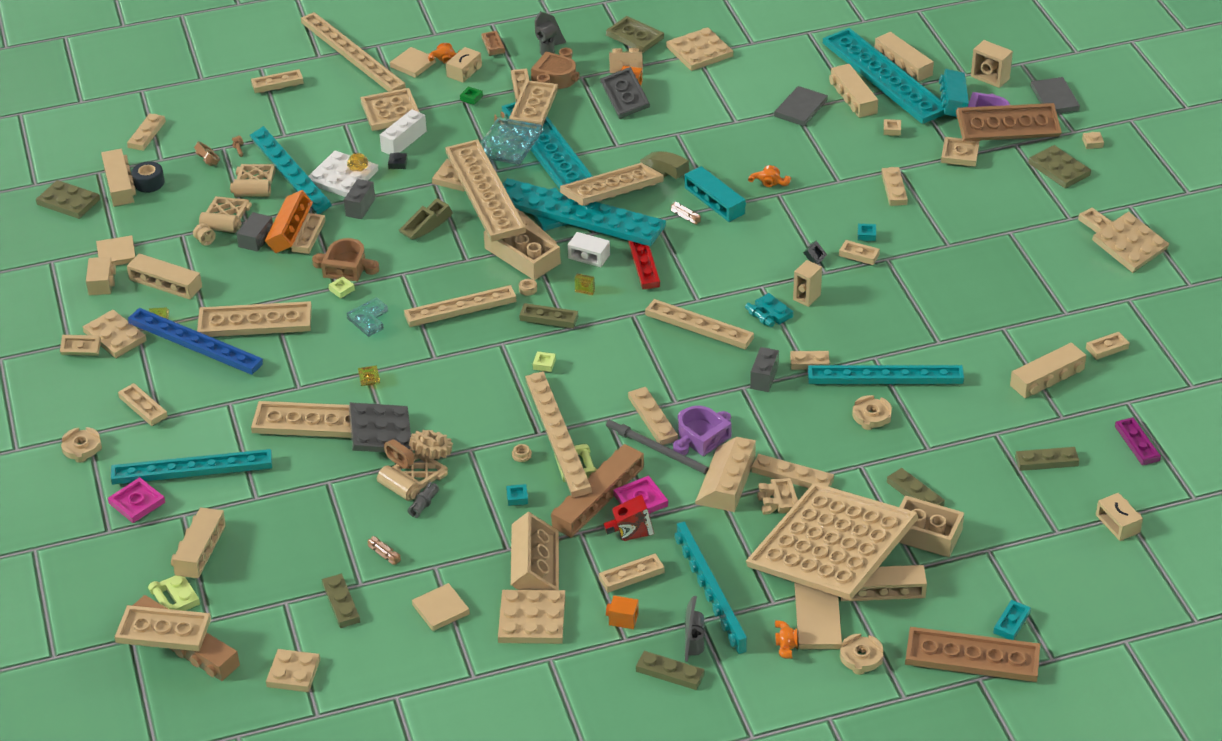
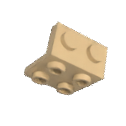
(621, 58)

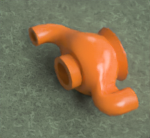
(443, 52)
(770, 177)
(786, 639)

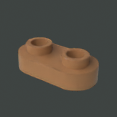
(207, 153)
(399, 453)

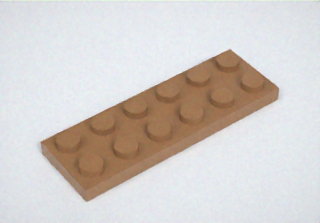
(1008, 122)
(973, 654)

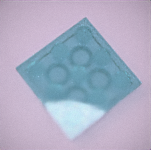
(510, 140)

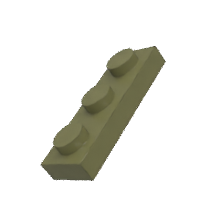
(548, 315)
(1047, 458)
(912, 487)
(341, 600)
(670, 670)

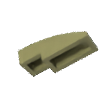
(667, 163)
(426, 219)

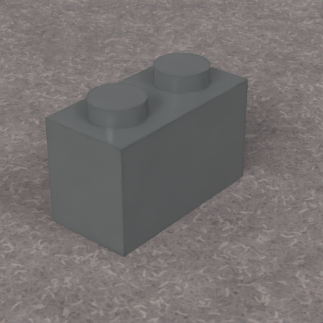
(359, 199)
(254, 231)
(764, 369)

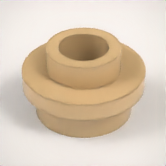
(521, 453)

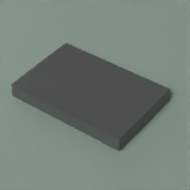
(624, 92)
(1057, 92)
(800, 105)

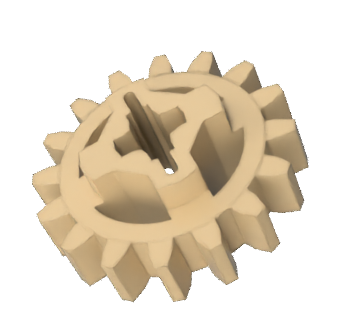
(430, 444)

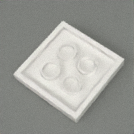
(338, 178)

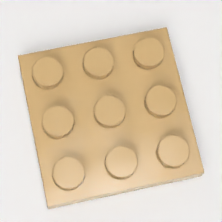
(699, 49)
(387, 107)
(1130, 242)
(532, 616)

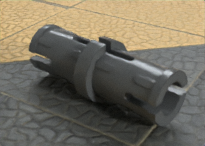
(423, 499)

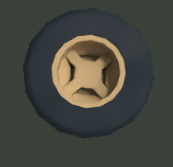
(148, 176)

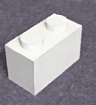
(588, 249)

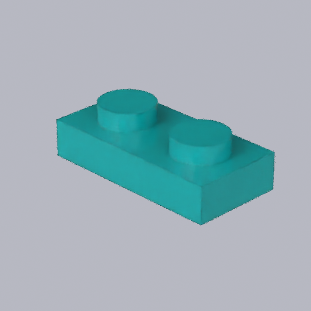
(1012, 620)

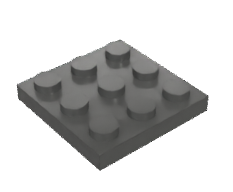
(376, 424)

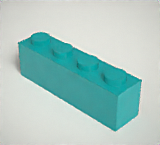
(954, 91)
(715, 193)

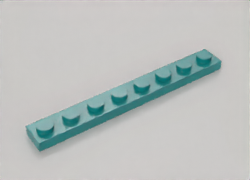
(290, 169)
(885, 374)
(191, 466)
(712, 590)

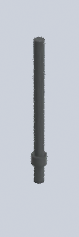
(625, 431)

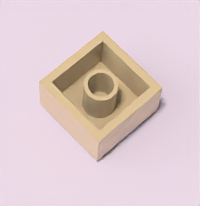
(991, 63)

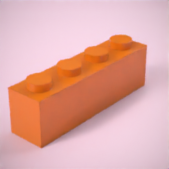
(288, 221)

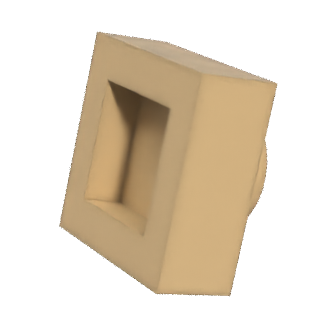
(892, 127)
(1093, 140)

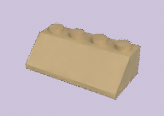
(727, 474)
(534, 554)

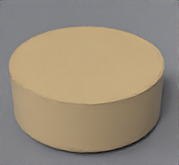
(528, 287)

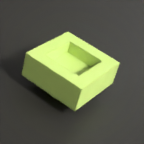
(341, 287)
(544, 361)

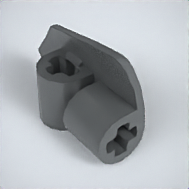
(548, 32)
(693, 630)

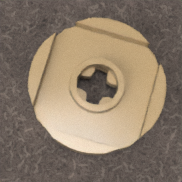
(869, 420)
(89, 445)
(861, 663)

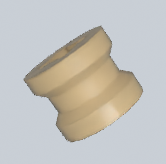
(204, 234)

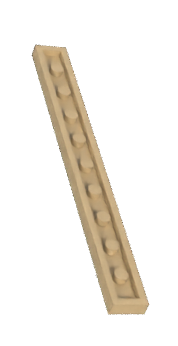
(352, 52)
(558, 435)

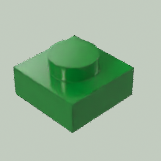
(471, 95)

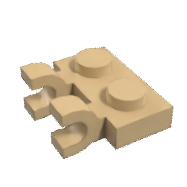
(783, 495)

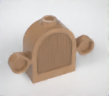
(556, 69)
(345, 259)

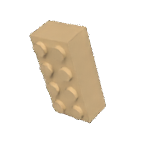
(527, 252)

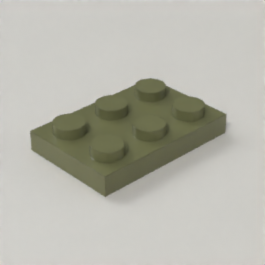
(635, 34)
(1059, 166)
(68, 199)

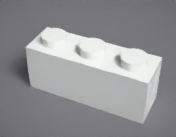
(403, 132)

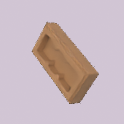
(493, 43)

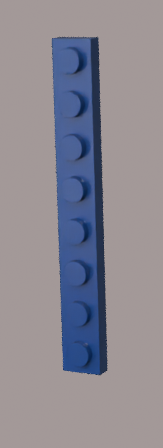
(195, 341)

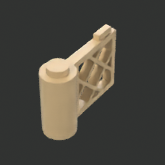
(255, 185)
(223, 220)
(403, 481)

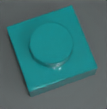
(867, 232)
(517, 494)

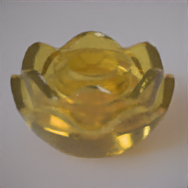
(357, 162)

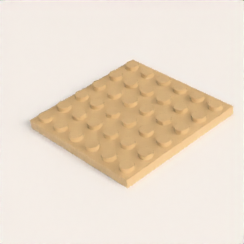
(832, 540)

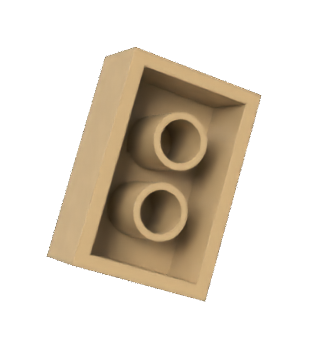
(935, 528)

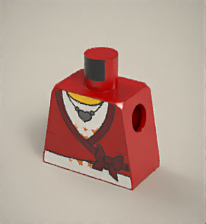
(630, 520)

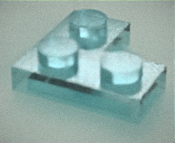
(366, 316)

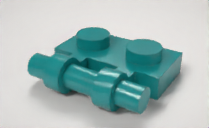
(769, 309)

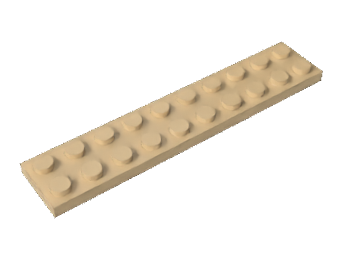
(485, 190)

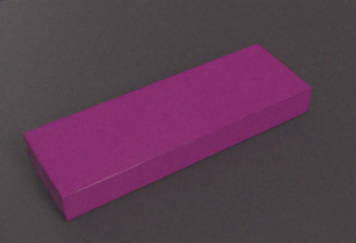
(1137, 441)

